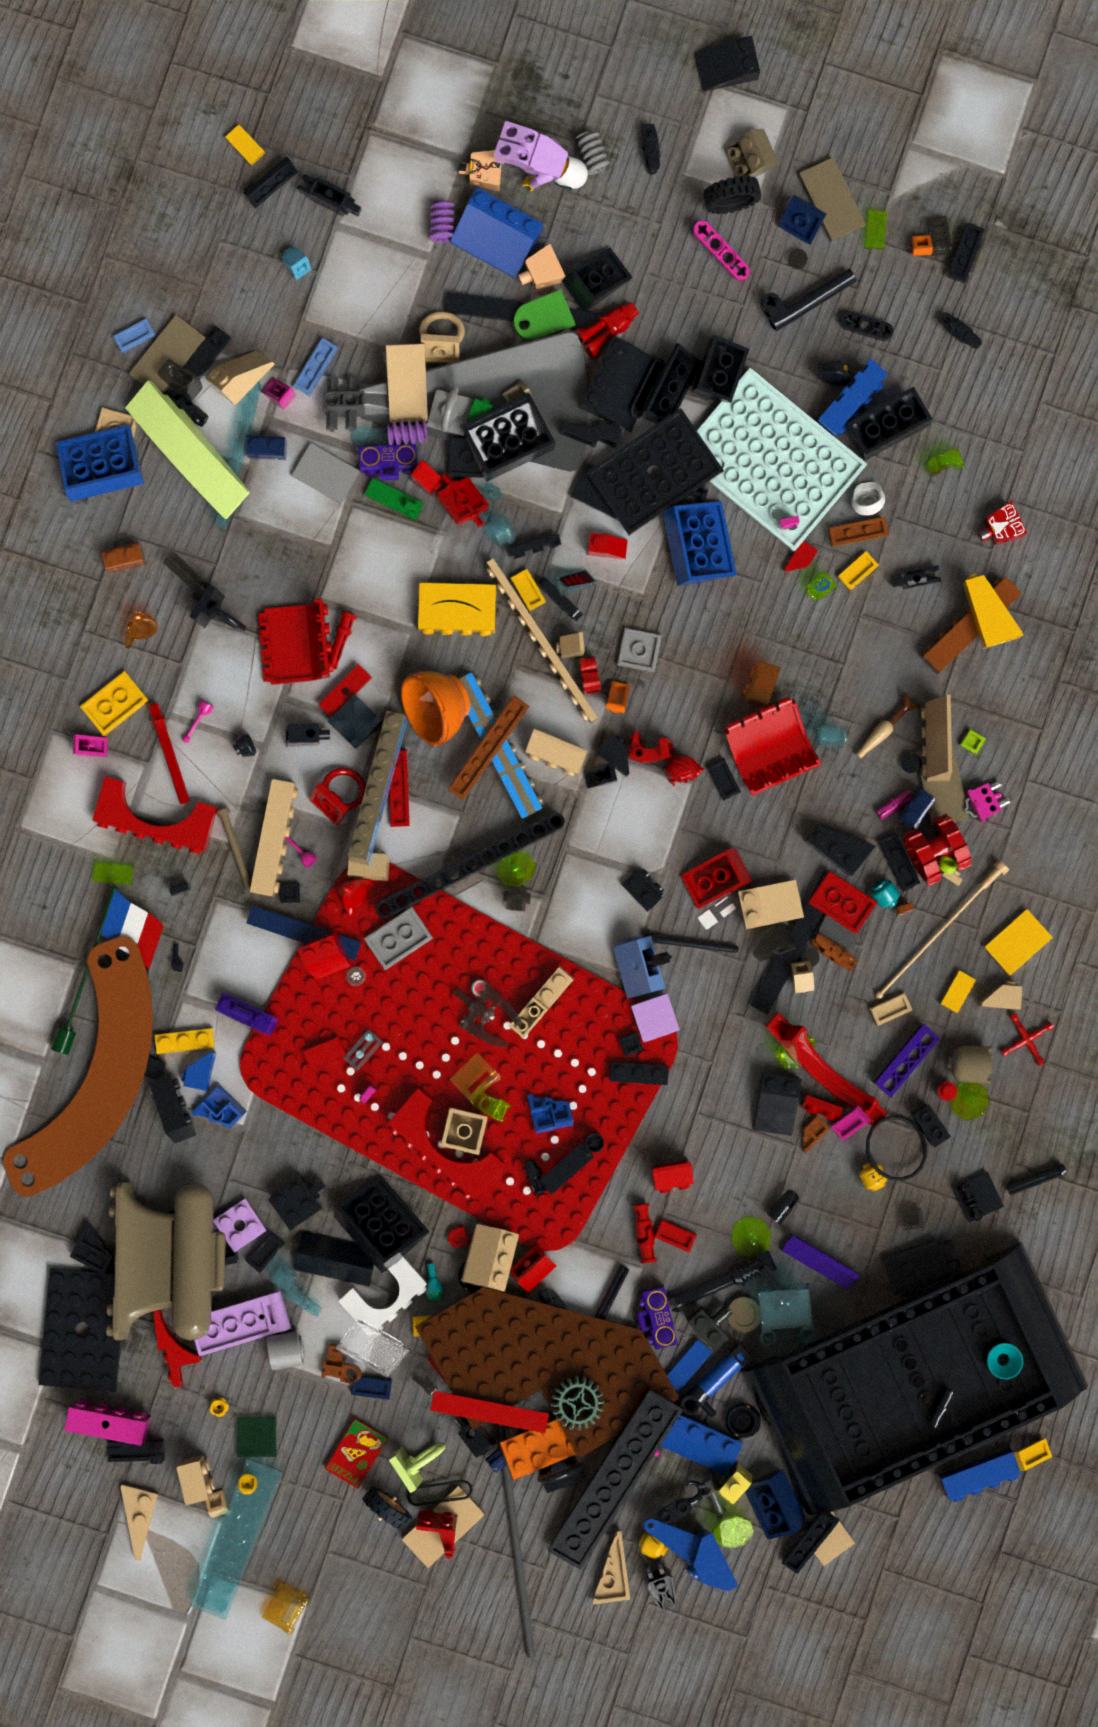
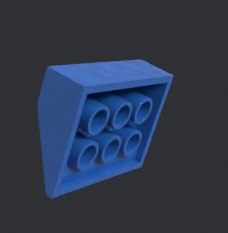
(496, 233)
(99, 463)
(699, 542)

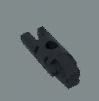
(651, 148)
(960, 330)
(193, 411)
(906, 579)

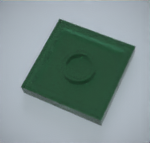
(256, 1436)

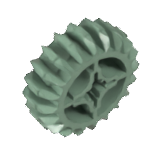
(579, 1394)

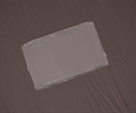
(373, 1348)

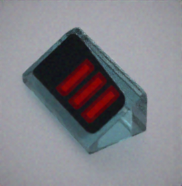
(574, 581)

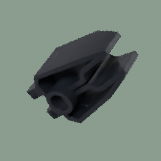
(660, 1584)

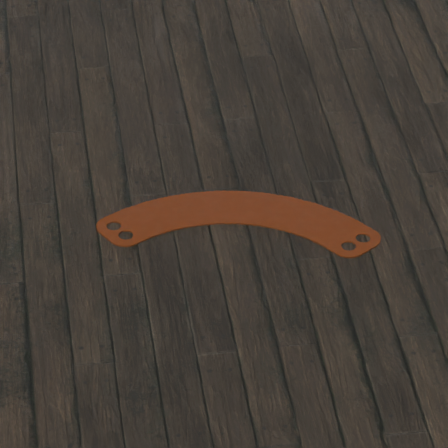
(111, 1080)

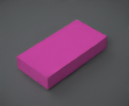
(850, 1123)

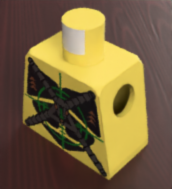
(734, 1483)

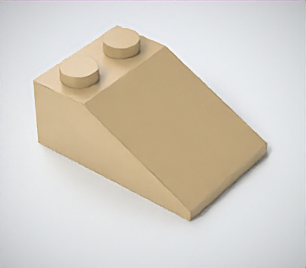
(239, 375)
(771, 904)

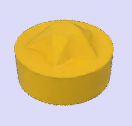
(247, 1484)

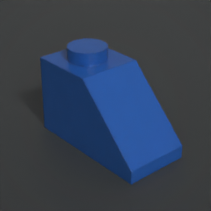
(199, 1073)

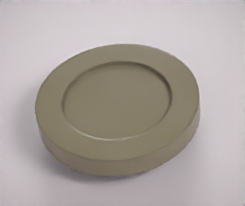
(745, 1314)

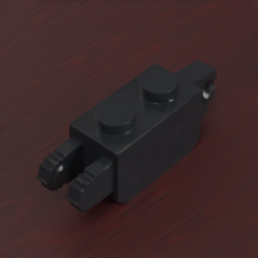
(329, 196)

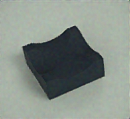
(355, 721)

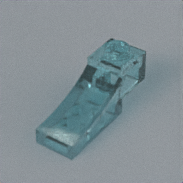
(285, 1279)

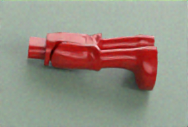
(614, 321)

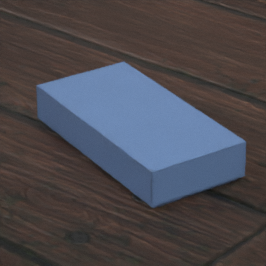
(134, 335)

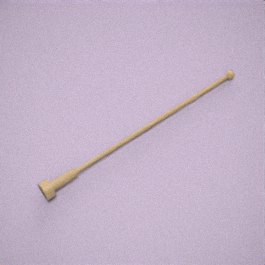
(1000, 868)

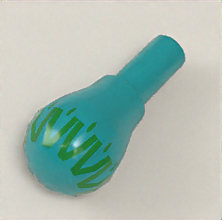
(434, 1289)

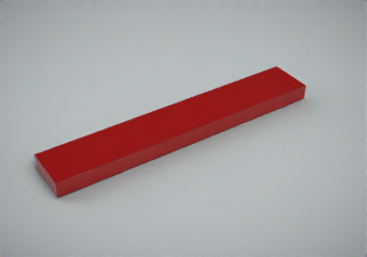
(489, 1411)

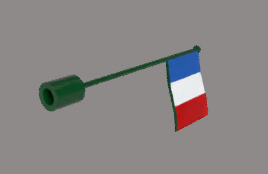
(119, 920)

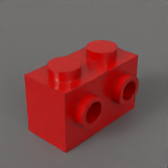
(532, 1268)

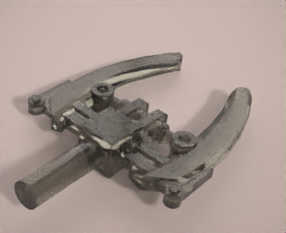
(479, 1009)

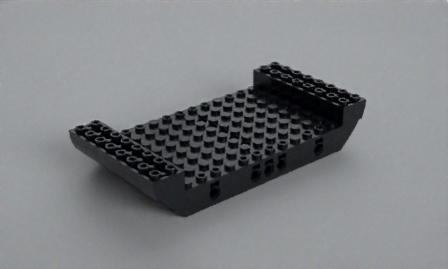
(850, 1406)

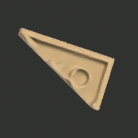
(139, 1508)
(613, 1581)

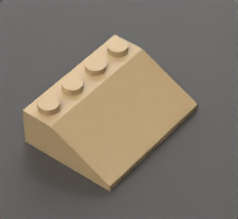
(938, 739)

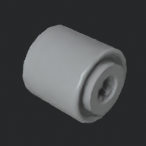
(285, 1350)

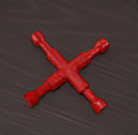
(1027, 1039)

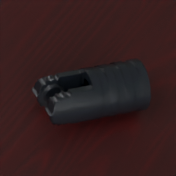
(783, 1206)

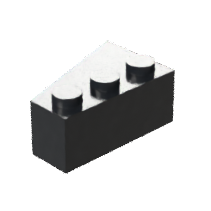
(840, 849)
(172, 1108)

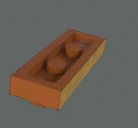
(858, 532)

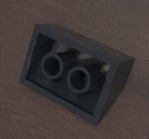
(720, 370)

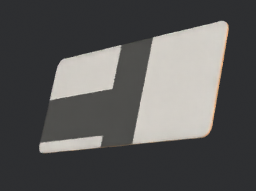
(716, 913)

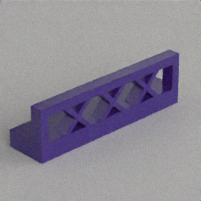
(903, 1054)
(819, 1262)

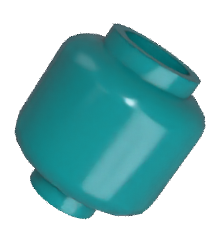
(885, 893)

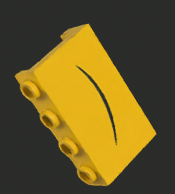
(457, 608)

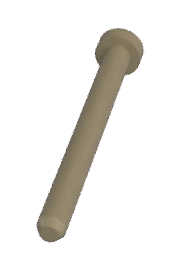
(235, 847)

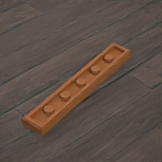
(488, 747)

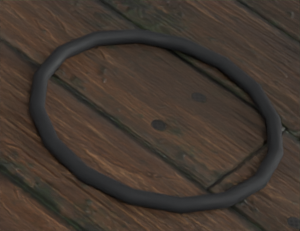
(922, 1139)

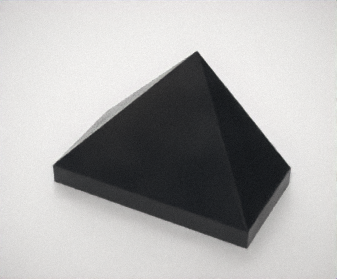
(600, 775)

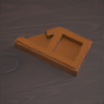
(813, 1132)

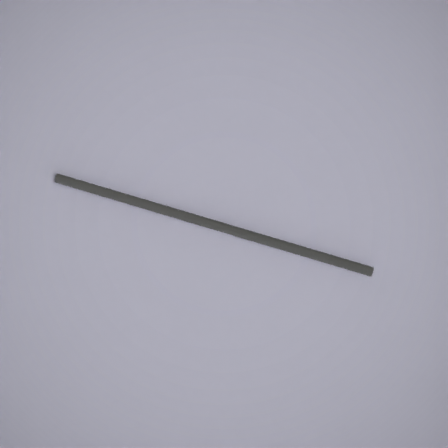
(517, 1552)

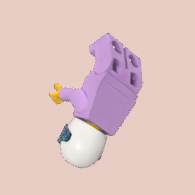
(540, 157)

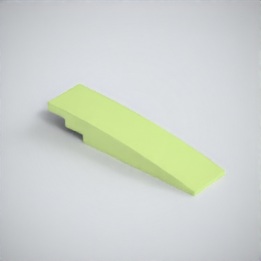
(187, 449)

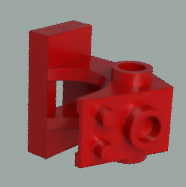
(662, 751)

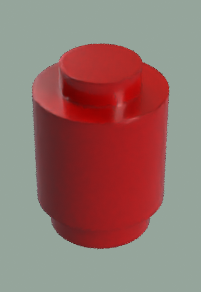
(946, 1091)

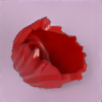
(682, 768)

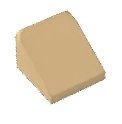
(217, 1504)

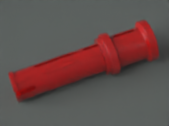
(343, 631)

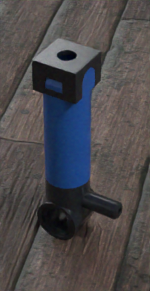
(715, 1379)

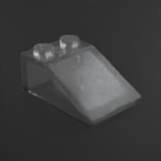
(456, 542)

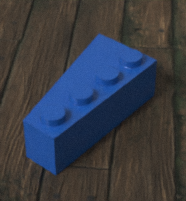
(853, 398)

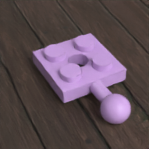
(253, 1225)

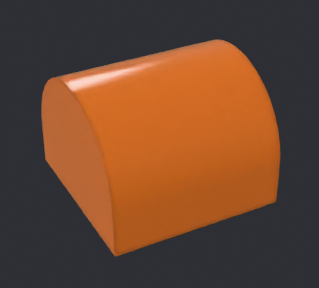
(921, 245)

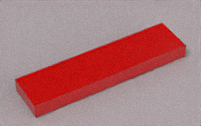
(400, 793)

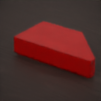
(801, 558)

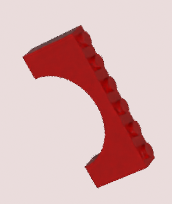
(191, 832)
(469, 1176)

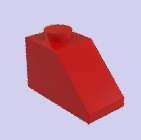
(426, 478)
(607, 546)

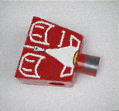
(1003, 525)

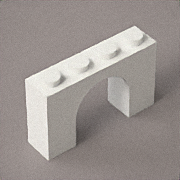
(410, 1284)

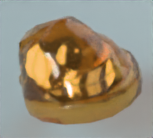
(140, 627)

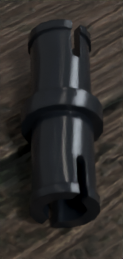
(941, 1407)

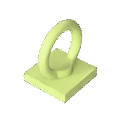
(409, 1467)

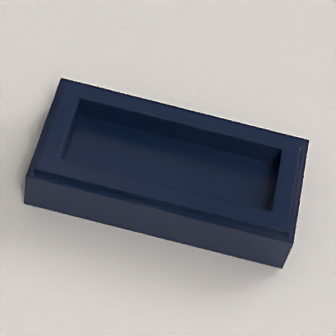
(372, 1387)

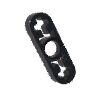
(851, 327)
(566, 605)

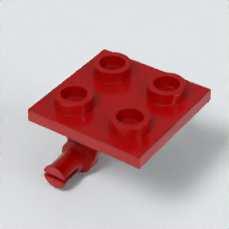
(443, 1523)

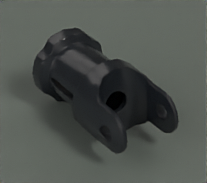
(533, 1174)

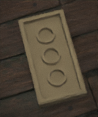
(831, 195)
(175, 343)
(949, 793)

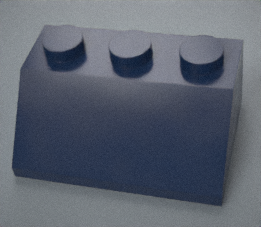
(776, 1505)

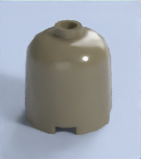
(971, 1064)

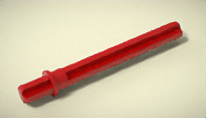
(161, 729)

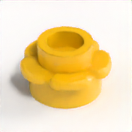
(219, 1412)

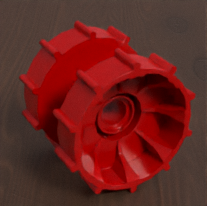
(927, 853)

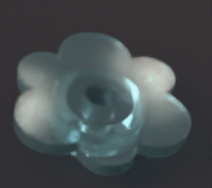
(491, 492)

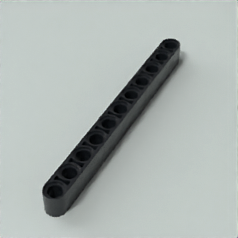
(476, 857)

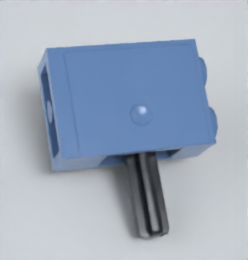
(640, 965)

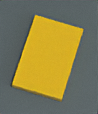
(114, 703)
(1018, 942)

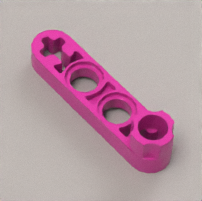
(718, 253)

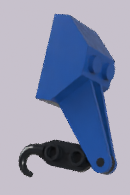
(698, 1549)

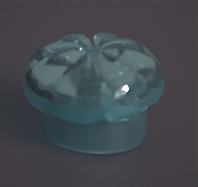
(500, 530)

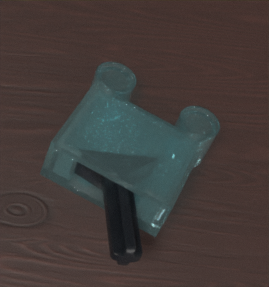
(784, 1308)

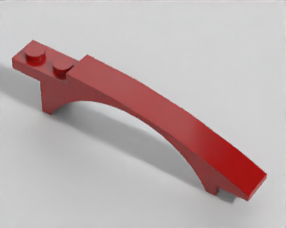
(798, 1047)
(176, 1352)

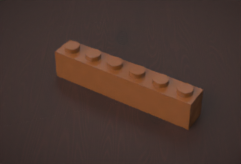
(964, 630)

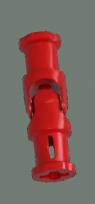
(644, 1229)

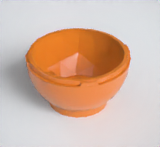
(434, 705)

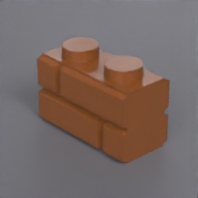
(123, 557)

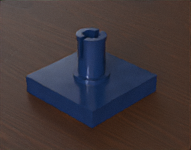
(802, 219)

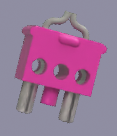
(978, 801)

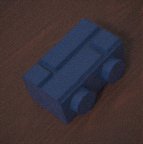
(266, 447)
(917, 809)

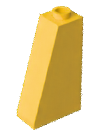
(989, 613)

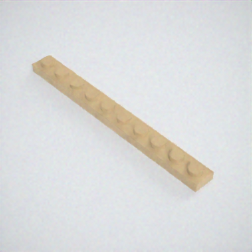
(536, 635)

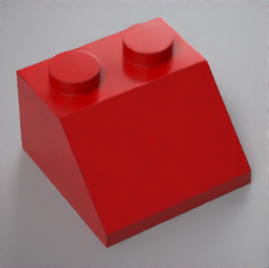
(324, 955)
(672, 1175)

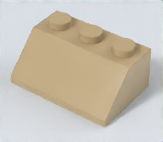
(555, 752)
(490, 1257)

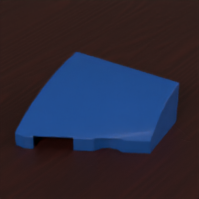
(549, 1114)

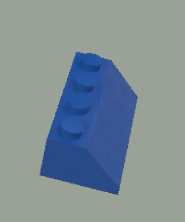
(703, 1444)

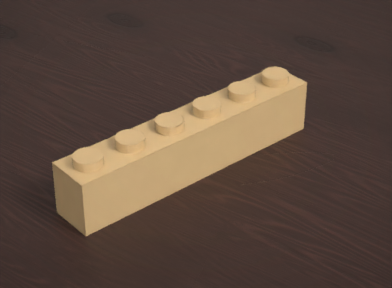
(272, 838)

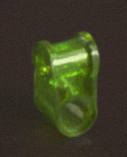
(493, 1107)

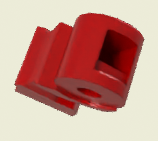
(590, 675)

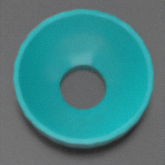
(1013, 1365)

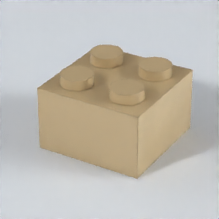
(464, 1130)
(195, 1479)

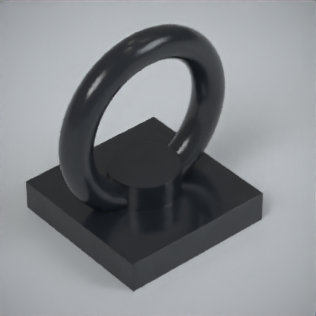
(210, 607)
(561, 1474)

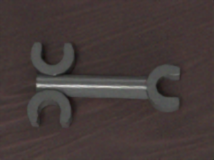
(709, 1490)

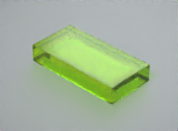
(876, 230)
(113, 873)

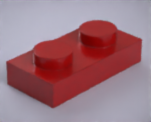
(828, 1110)

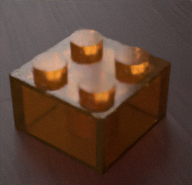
(762, 683)

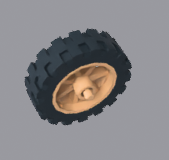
(387, 1508)

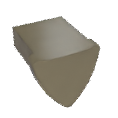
(516, 392)

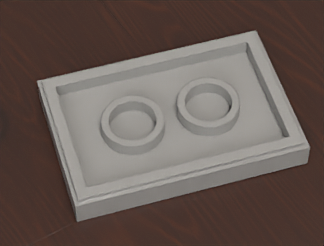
(326, 473)
(398, 938)

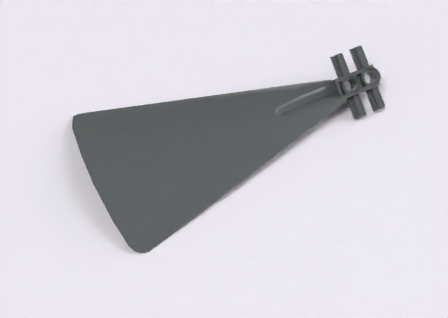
(548, 366)

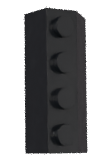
(889, 423)

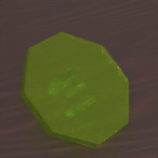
(516, 869)
(970, 1101)
(751, 1237)
(733, 1531)

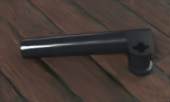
(781, 315)

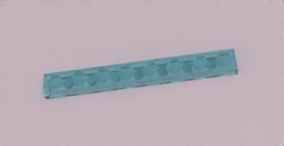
(239, 446)

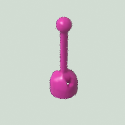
(204, 709)
(307, 858)

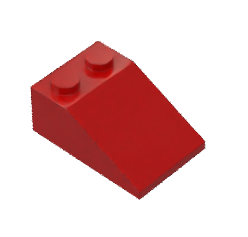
(716, 878)

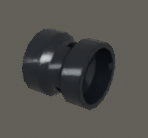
(594, 1142)

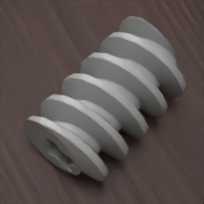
(591, 152)

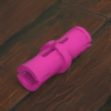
(894, 804)

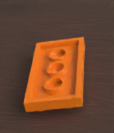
(535, 1450)

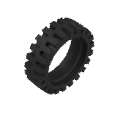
(732, 194)

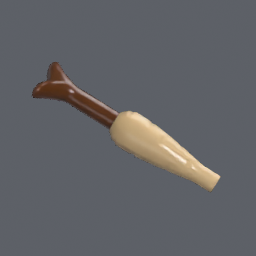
(885, 727)

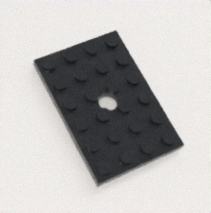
(671, 446)
(65, 1356)

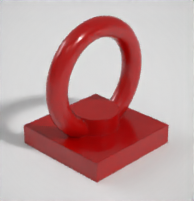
(329, 802)

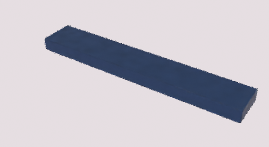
(295, 929)

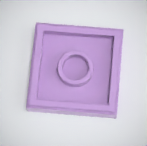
(655, 1018)

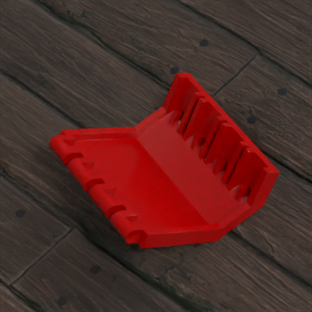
(295, 643)
(770, 746)

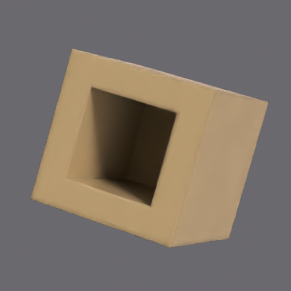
(802, 977)

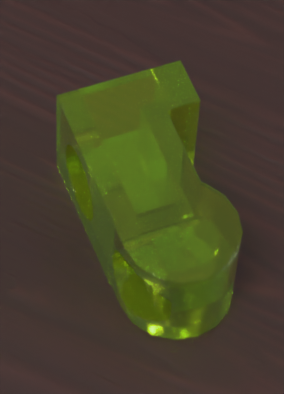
(944, 461)

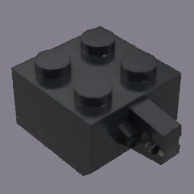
(297, 1202)

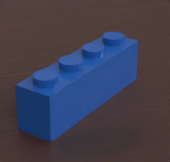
(979, 1475)

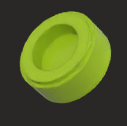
(947, 864)

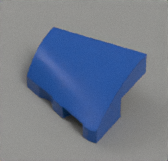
(220, 1108)

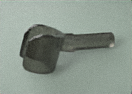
(428, 1389)

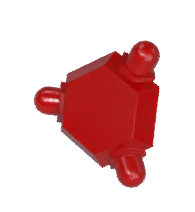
(352, 893)

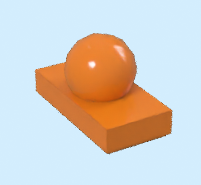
(617, 697)

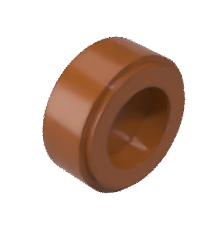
(905, 908)

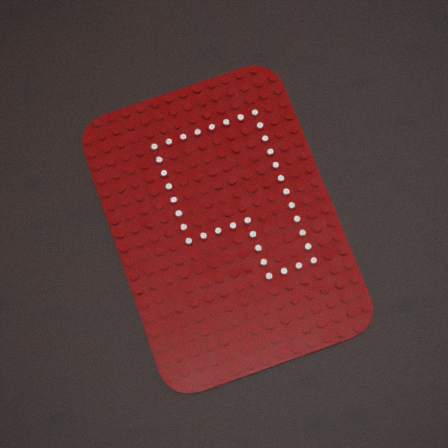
(424, 1046)

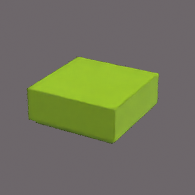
(972, 742)

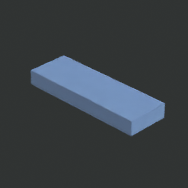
(315, 367)

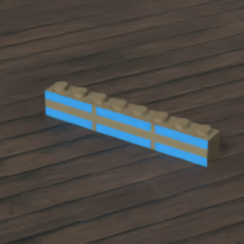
(505, 761)
(377, 788)

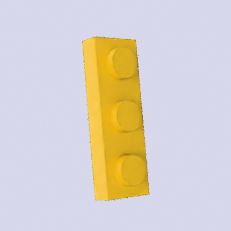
(184, 1041)

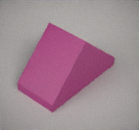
(278, 393)
(89, 746)

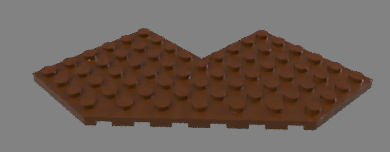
(512, 1347)

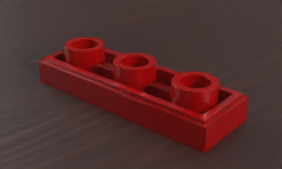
(353, 681)

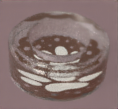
(355, 976)

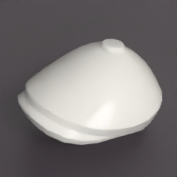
(868, 498)

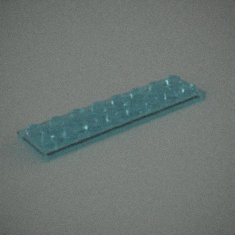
(235, 1541)

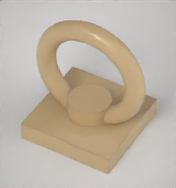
(441, 348)

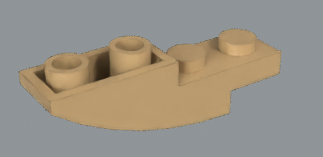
(542, 1001)

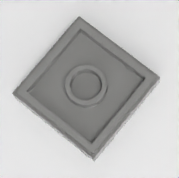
(639, 650)

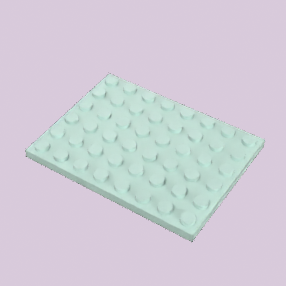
(777, 459)

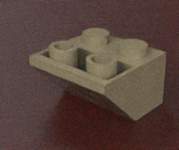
(751, 154)

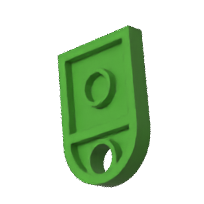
(545, 315)

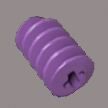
(440, 220)
(407, 432)

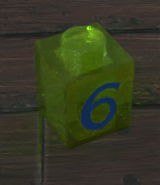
(820, 587)

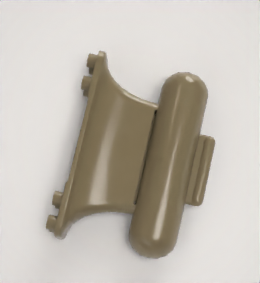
(166, 1261)

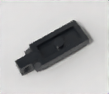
(536, 546)

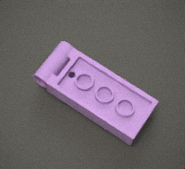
(242, 1323)

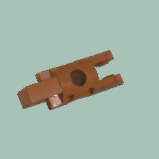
(834, 952)

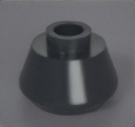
(244, 745)

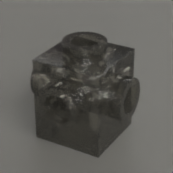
(514, 905)

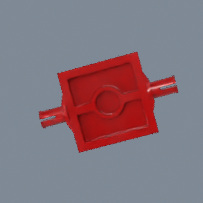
(462, 500)

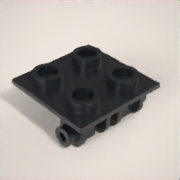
(978, 1197)

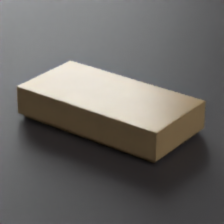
(890, 1009)

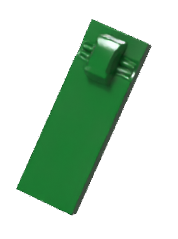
(394, 499)

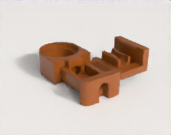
(334, 1365)

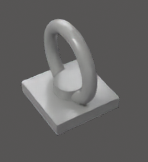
(449, 411)

